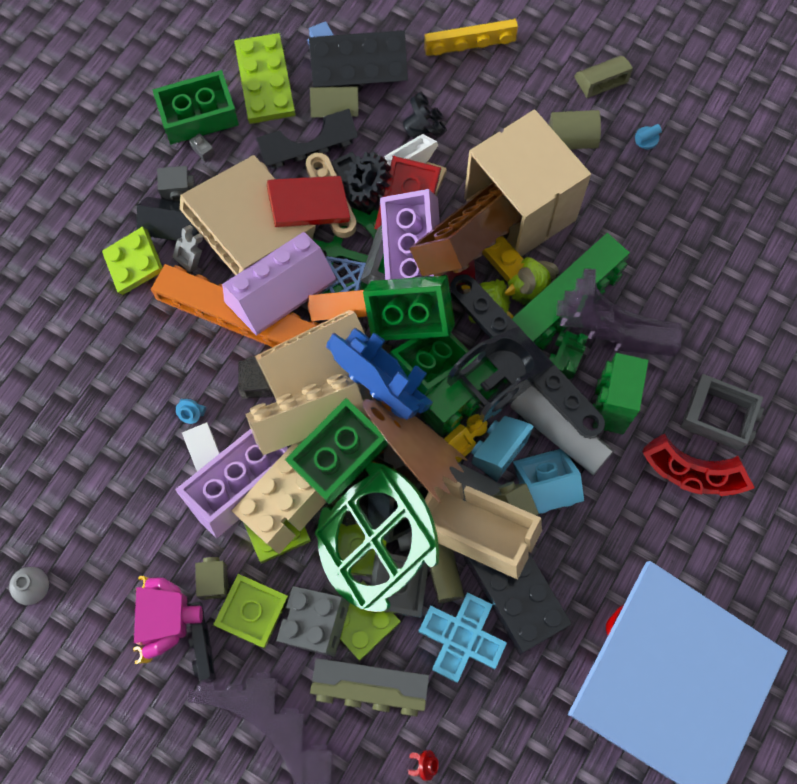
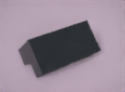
(162, 218)

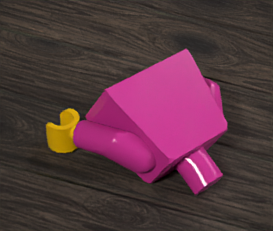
(161, 617)

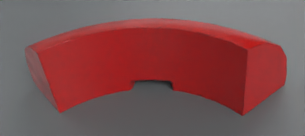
(697, 475)

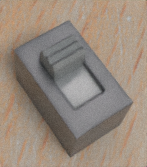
(202, 147)

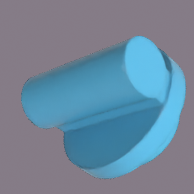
(648, 136)
(189, 411)

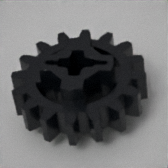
(366, 178)

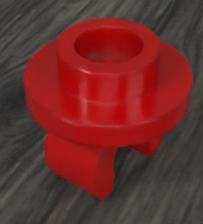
(427, 765)

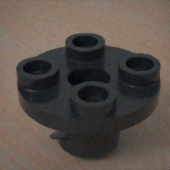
(424, 119)

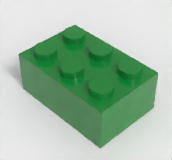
(195, 107)
(409, 307)
(432, 355)
(620, 392)
(337, 450)

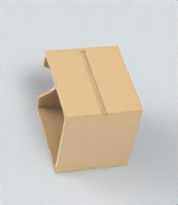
(534, 174)

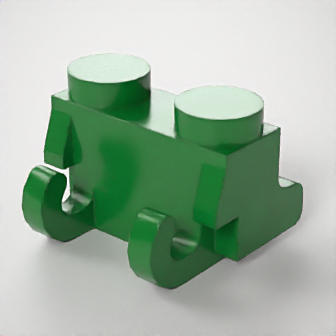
(569, 352)

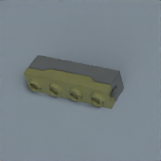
(369, 685)

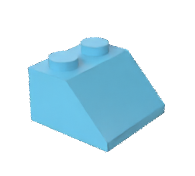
(501, 446)
(550, 479)

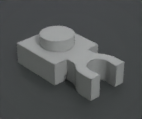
(186, 249)

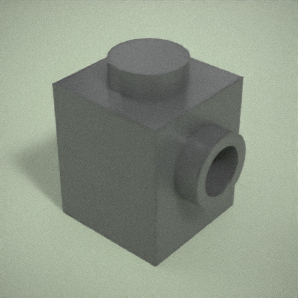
(174, 182)

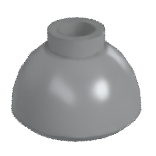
(29, 585)

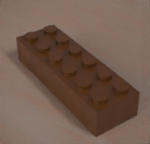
(465, 233)

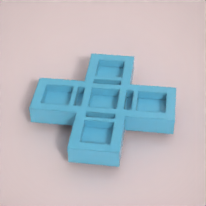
(462, 637)

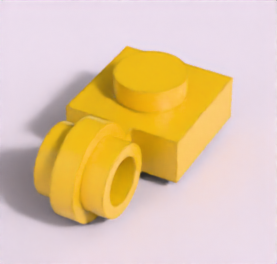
(462, 437)

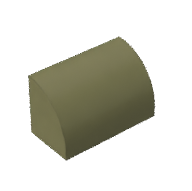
(604, 76)
(333, 99)
(577, 128)
(446, 577)

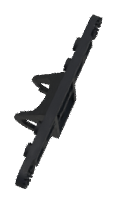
(516, 361)

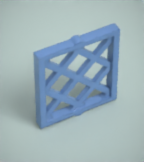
(345, 263)

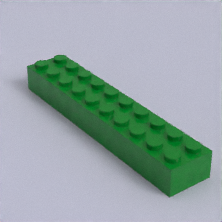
(537, 321)

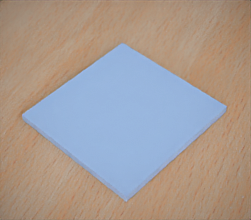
(678, 681)

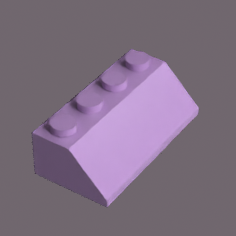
(404, 222)
(278, 283)
(225, 481)

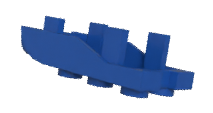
(380, 372)

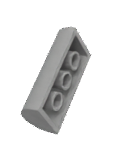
(546, 419)

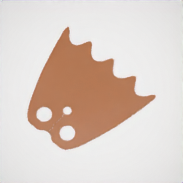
(418, 447)

